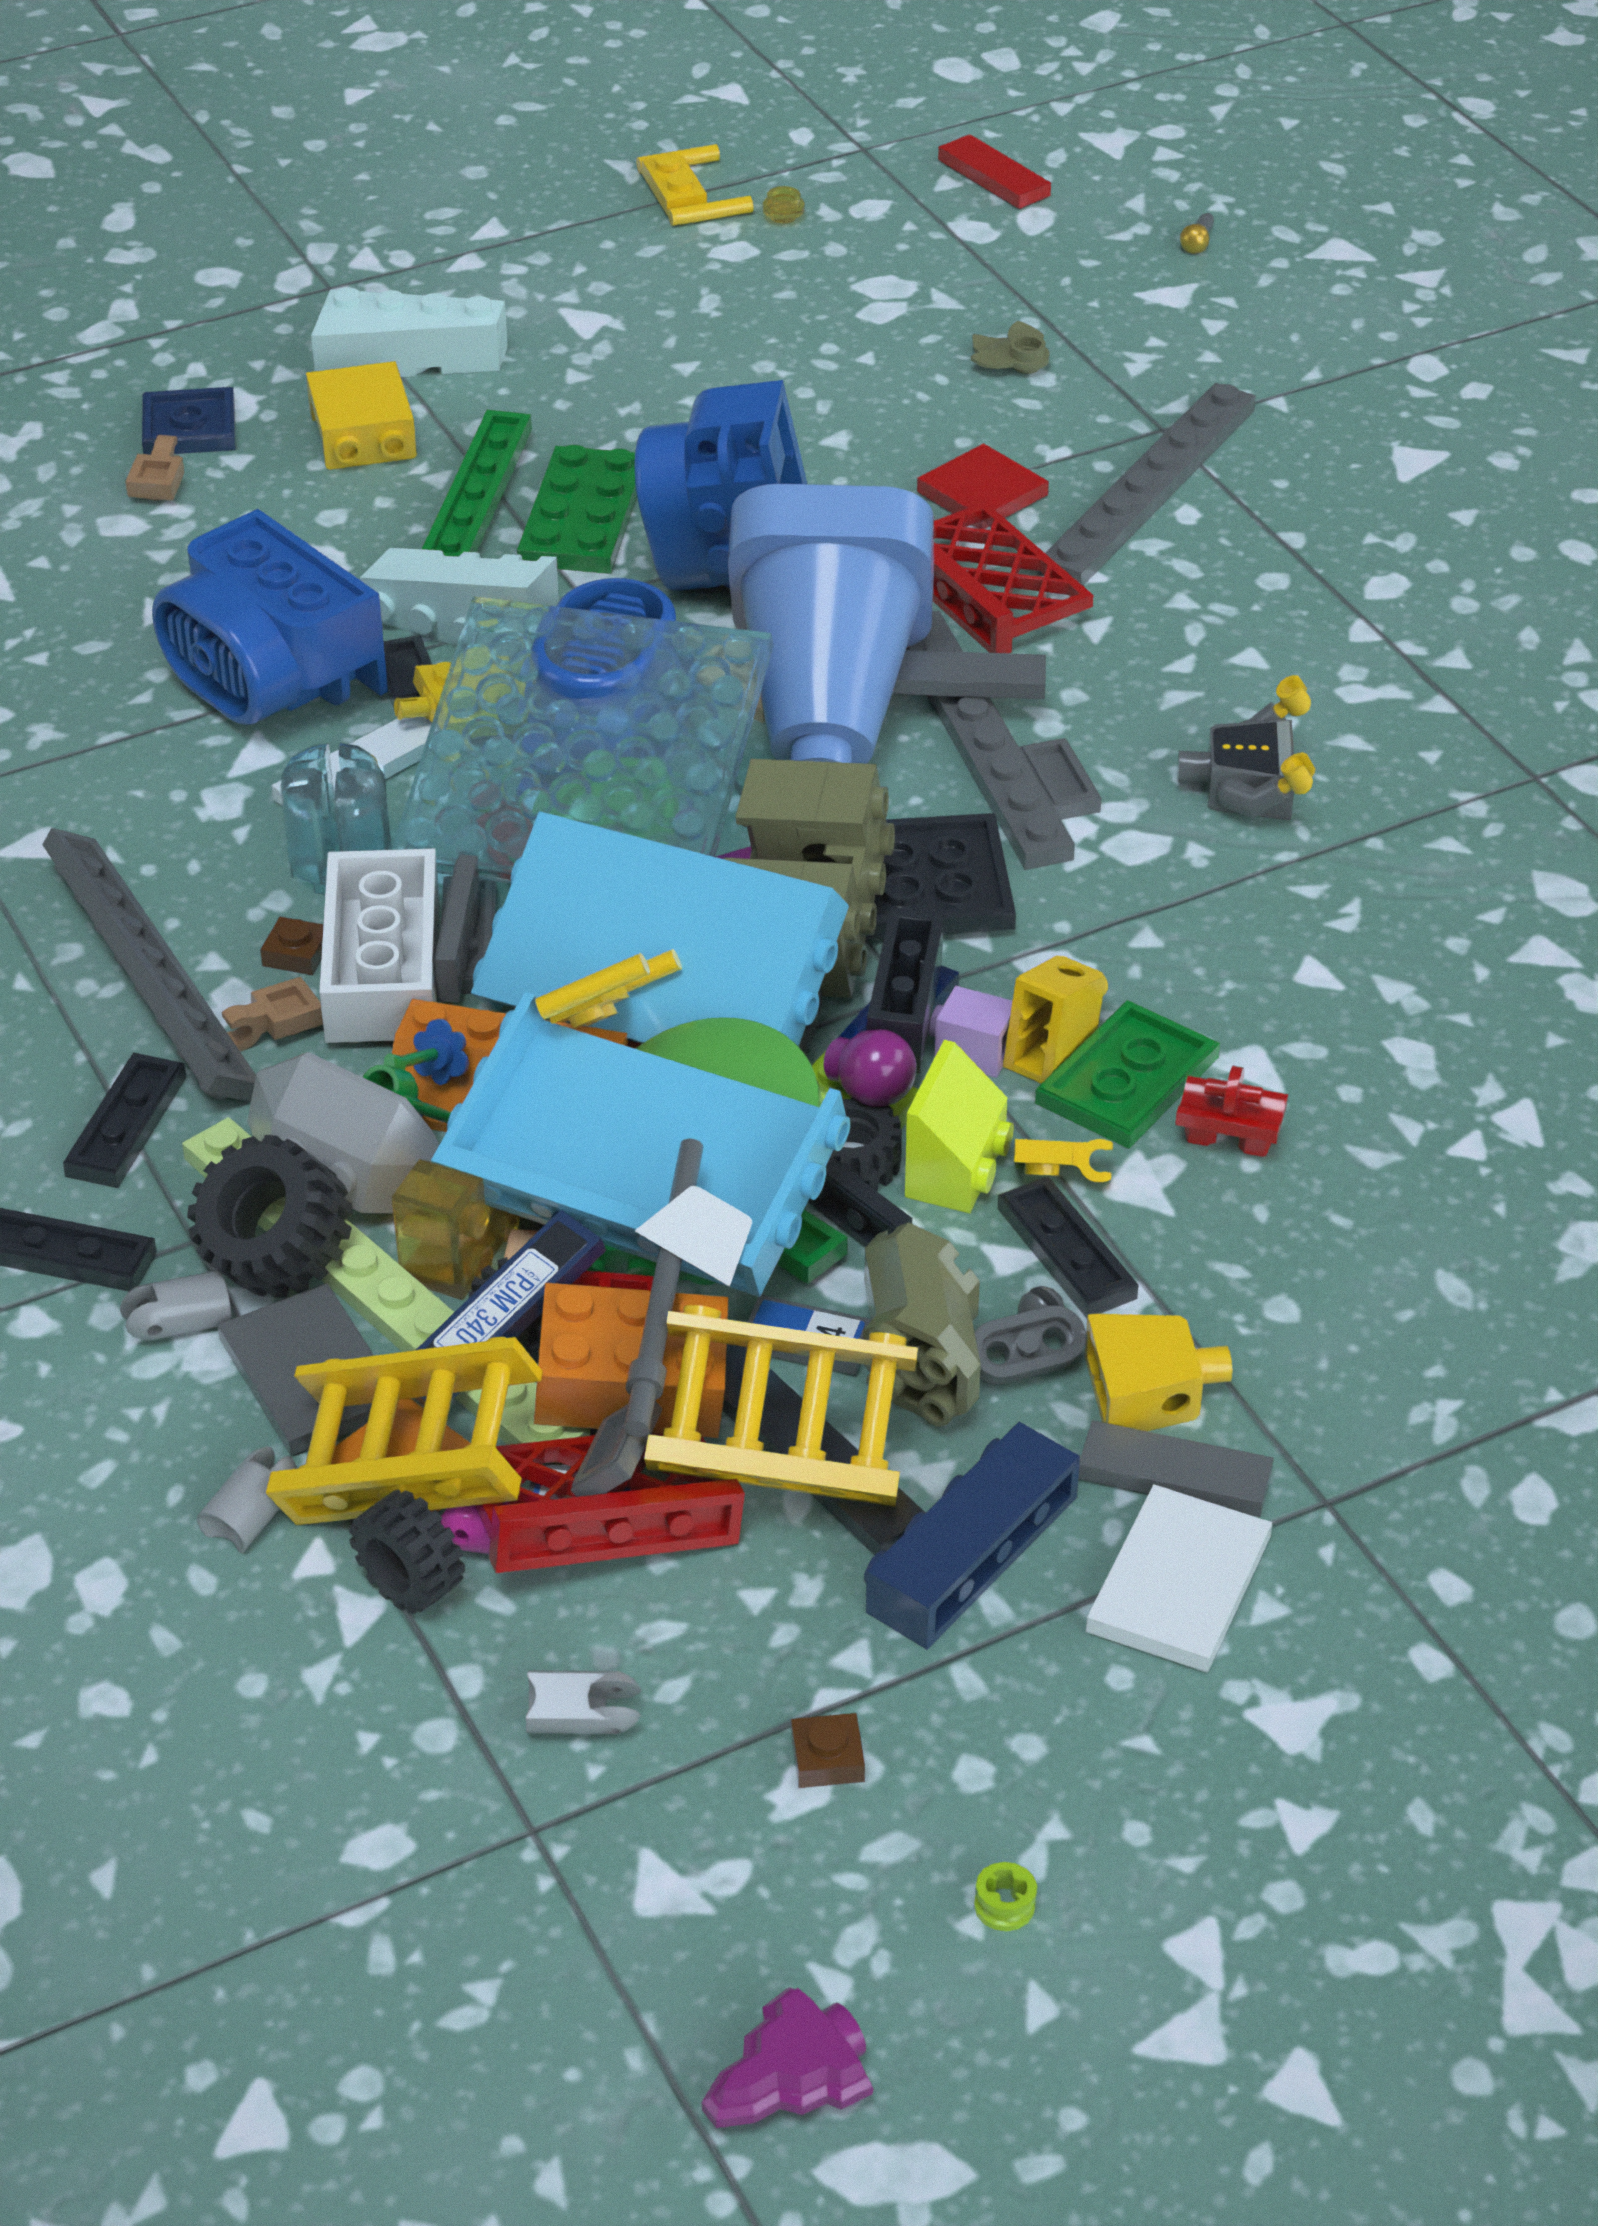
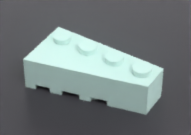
(411, 330)
(434, 591)

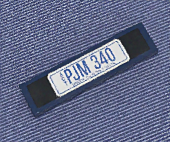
(516, 1291)

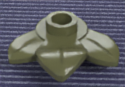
(1021, 350)

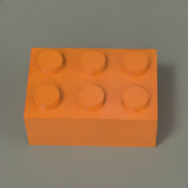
(588, 1350)

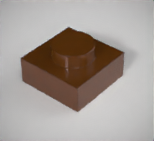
(293, 946)
(827, 1750)

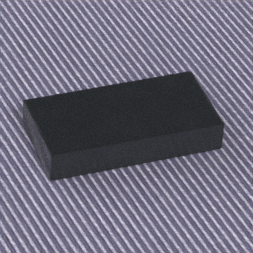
(400, 661)

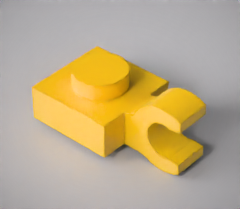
(1045, 1156)

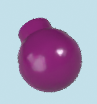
(872, 1067)

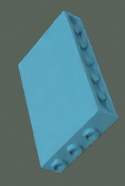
(596, 896)
(600, 1132)

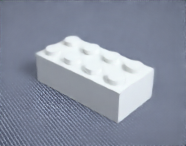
(377, 941)

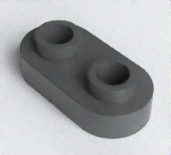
(1023, 1347)

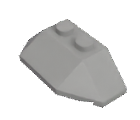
(345, 1123)

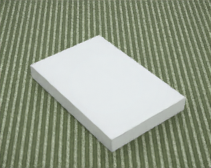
(1179, 1578)

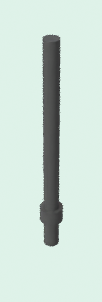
(647, 1373)

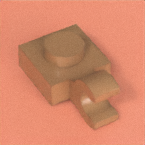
(156, 474)
(279, 1009)

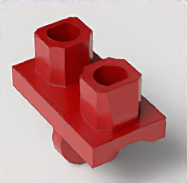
(1231, 1109)

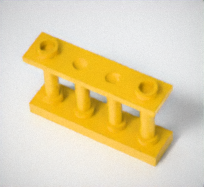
(743, 1455)
(442, 1478)

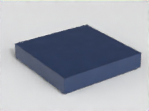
(198, 417)

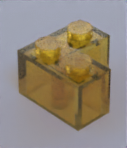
(446, 1228)

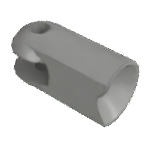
(176, 1306)
(241, 1504)
(577, 1702)

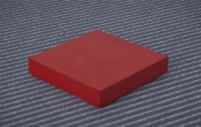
(983, 477)

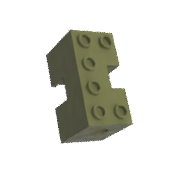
(825, 829)

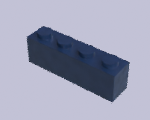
(971, 1534)

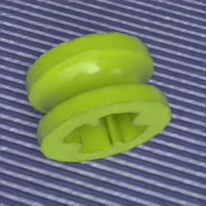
(988, 1903)

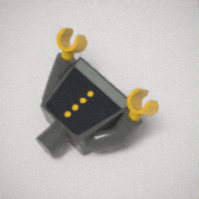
(1253, 762)

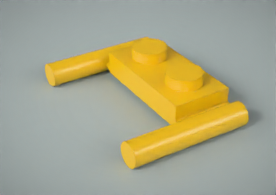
(681, 191)
(594, 996)

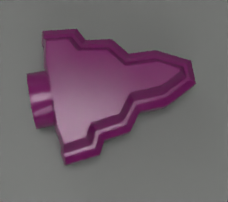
(792, 2064)

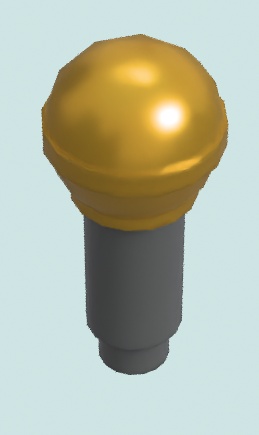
(1195, 237)

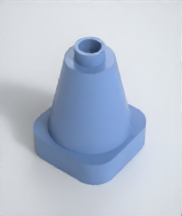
(844, 593)

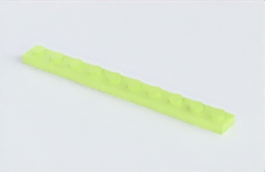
(387, 1296)

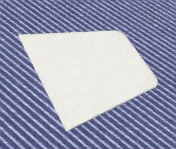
(701, 1232)

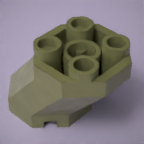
(928, 1301)

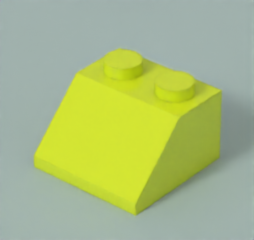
(955, 1132)

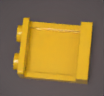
(362, 415)

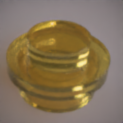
(783, 204)

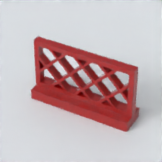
(987, 613)
(607, 1526)

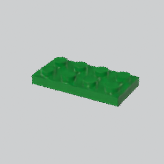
(581, 509)

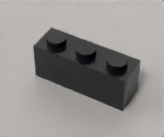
(908, 977)

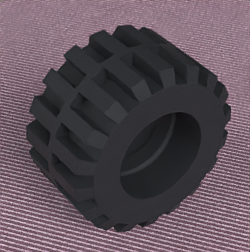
(239, 1193)

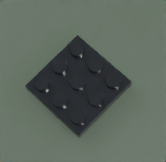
(950, 870)

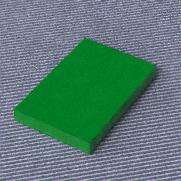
(1127, 1074)

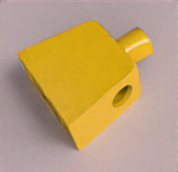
(1056, 1003)
(1149, 1369)

